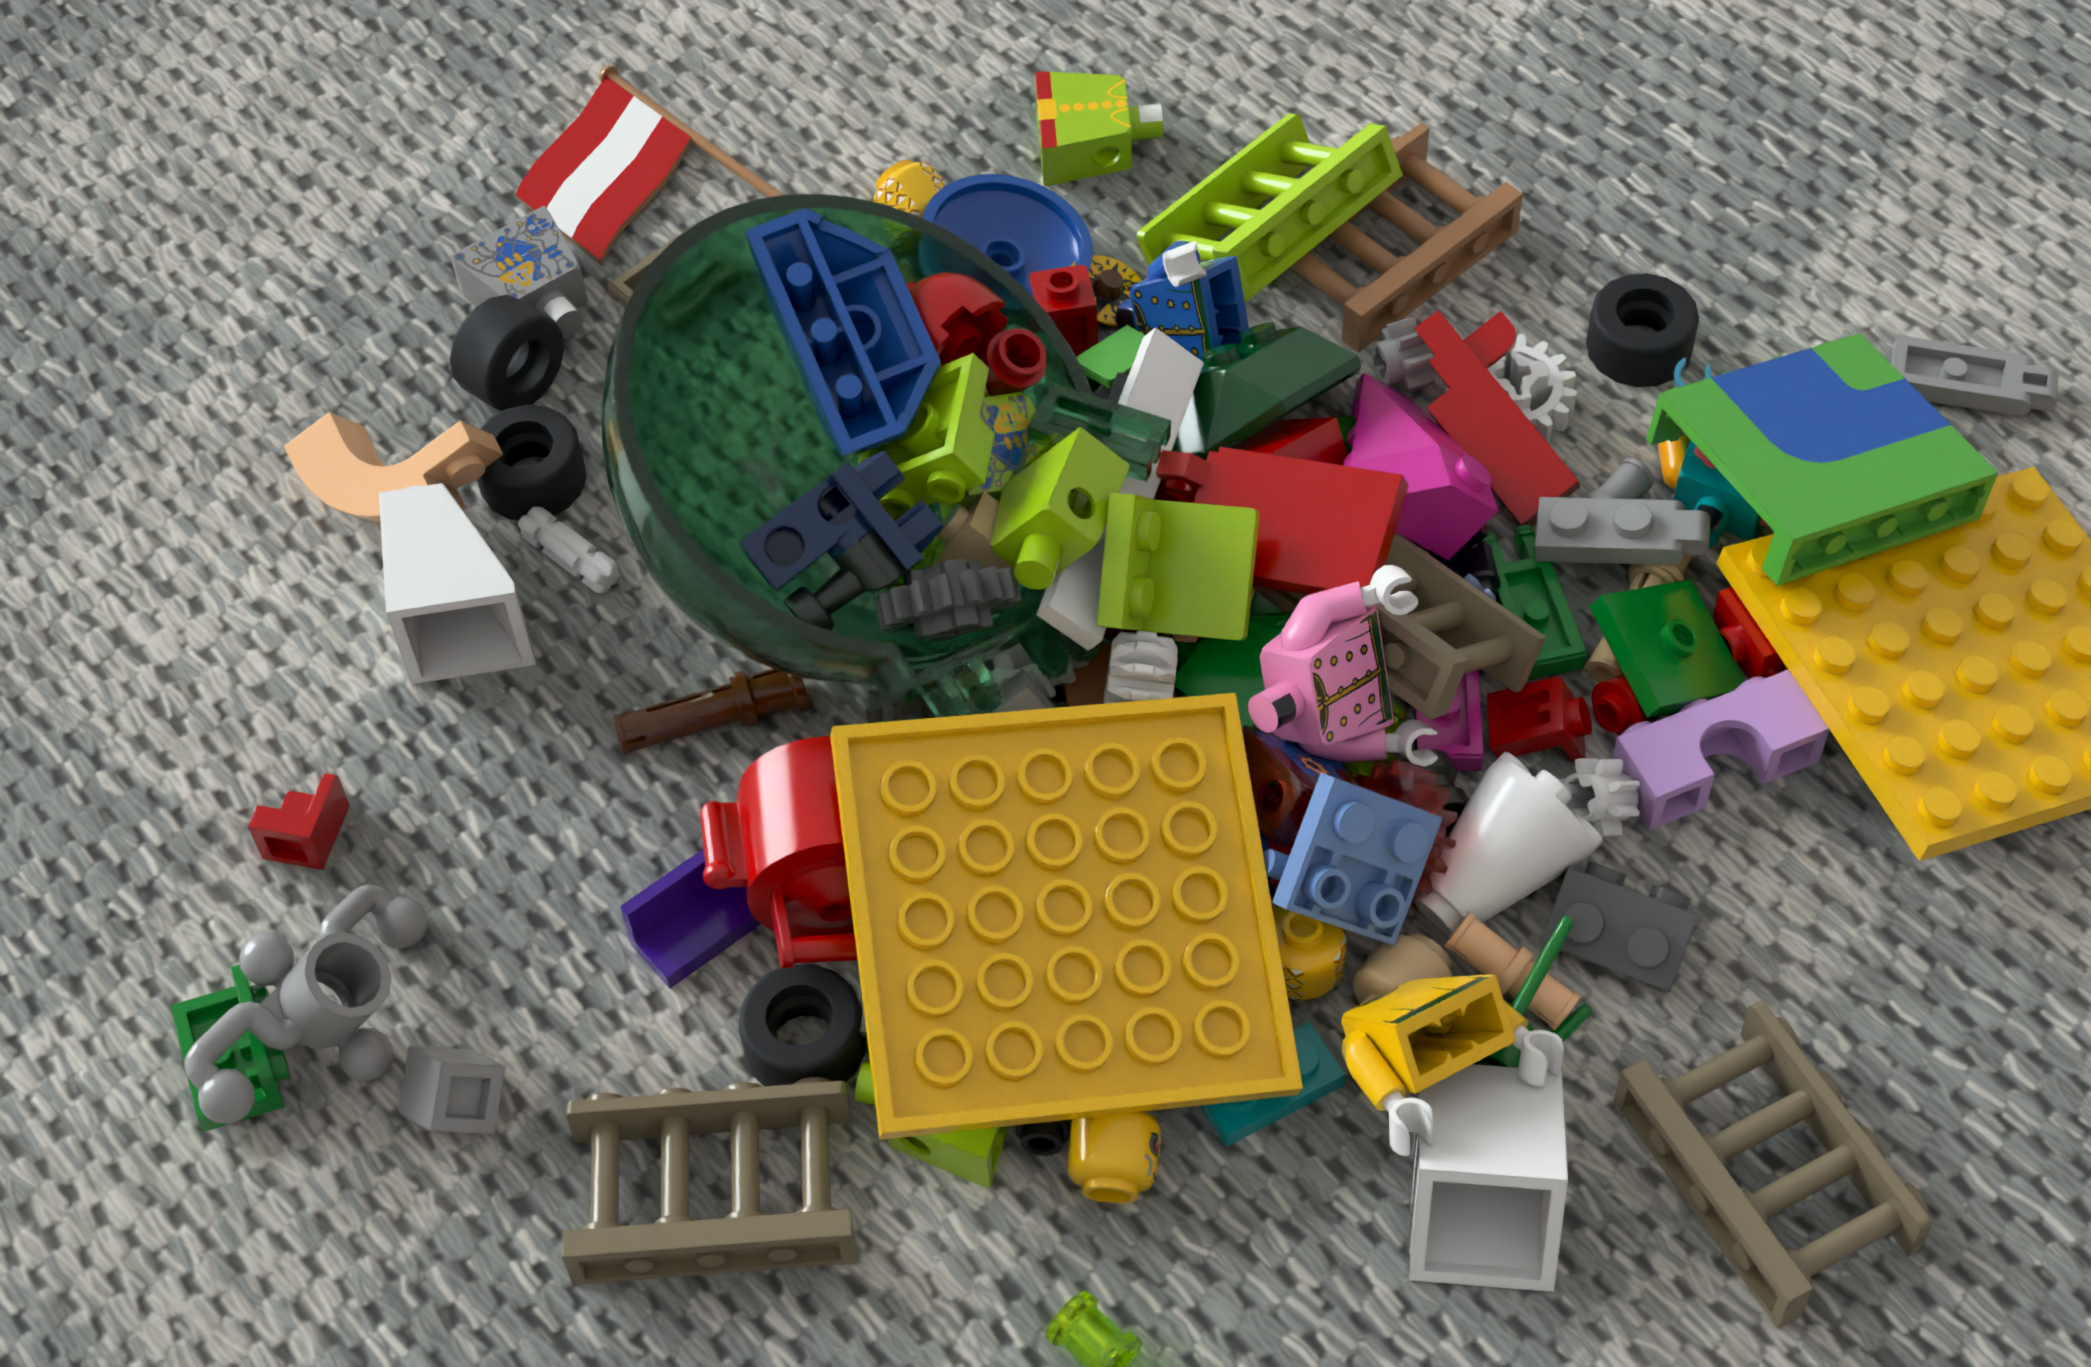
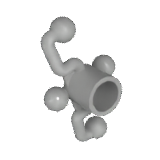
(299, 1008)

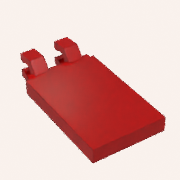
(1316, 518)

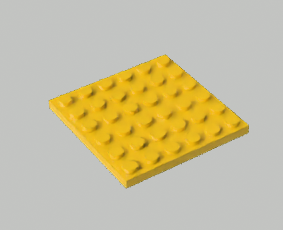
(1949, 665)
(1061, 915)

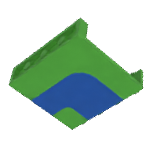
(1830, 454)

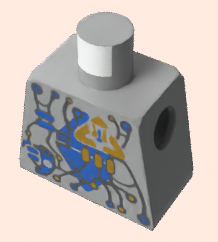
(528, 263)

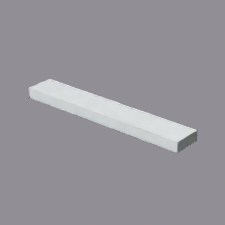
(1157, 384)

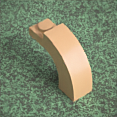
(347, 474)

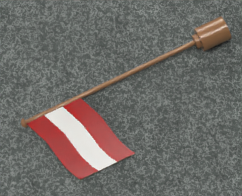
(614, 165)

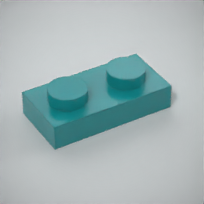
(1319, 1077)

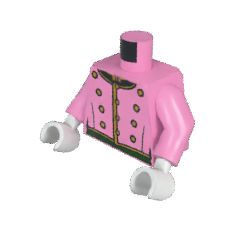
(1331, 678)

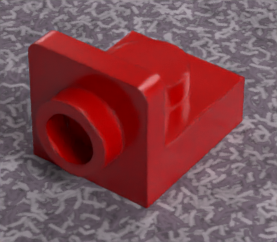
(1070, 303)
(1538, 719)

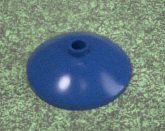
(1013, 223)

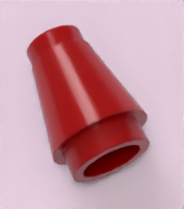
(1014, 361)

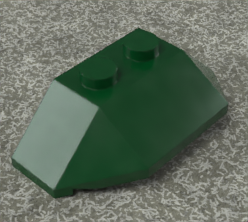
(1259, 383)

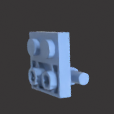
(1354, 859)

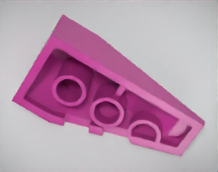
(1447, 487)

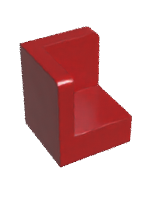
(303, 826)

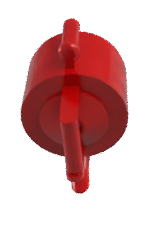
(786, 851)

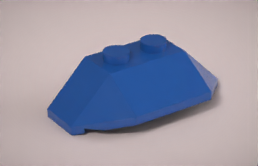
(846, 327)

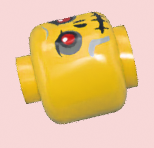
(1114, 1155)

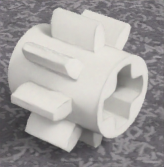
(1602, 794)

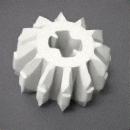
(1140, 667)

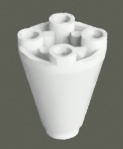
(1507, 845)

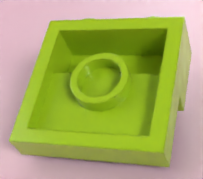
(946, 442)

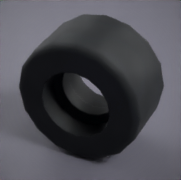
(506, 353)
(1636, 356)
(550, 483)
(796, 993)

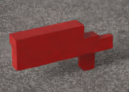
(1487, 420)

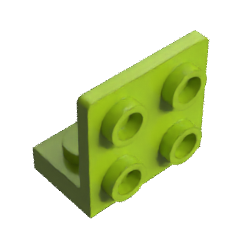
(1178, 567)

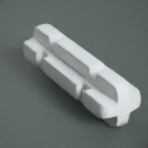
(569, 549)

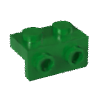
(248, 1054)

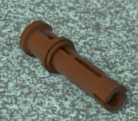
(740, 700)

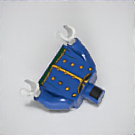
(1188, 300)

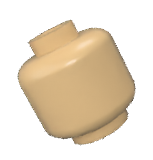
(1391, 965)

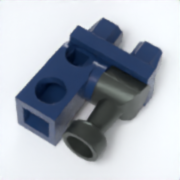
(851, 526)

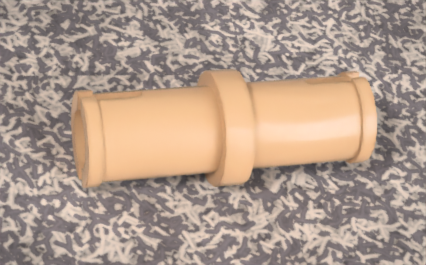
(1495, 956)

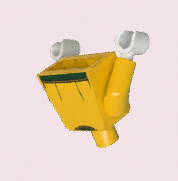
(1429, 1033)

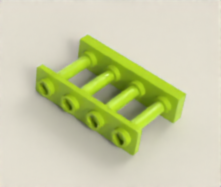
(1299, 215)

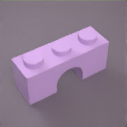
(1760, 722)

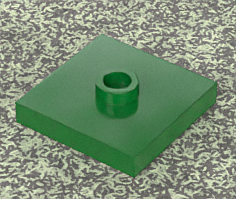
(1666, 646)

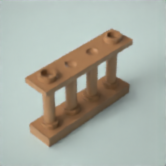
(1440, 259)

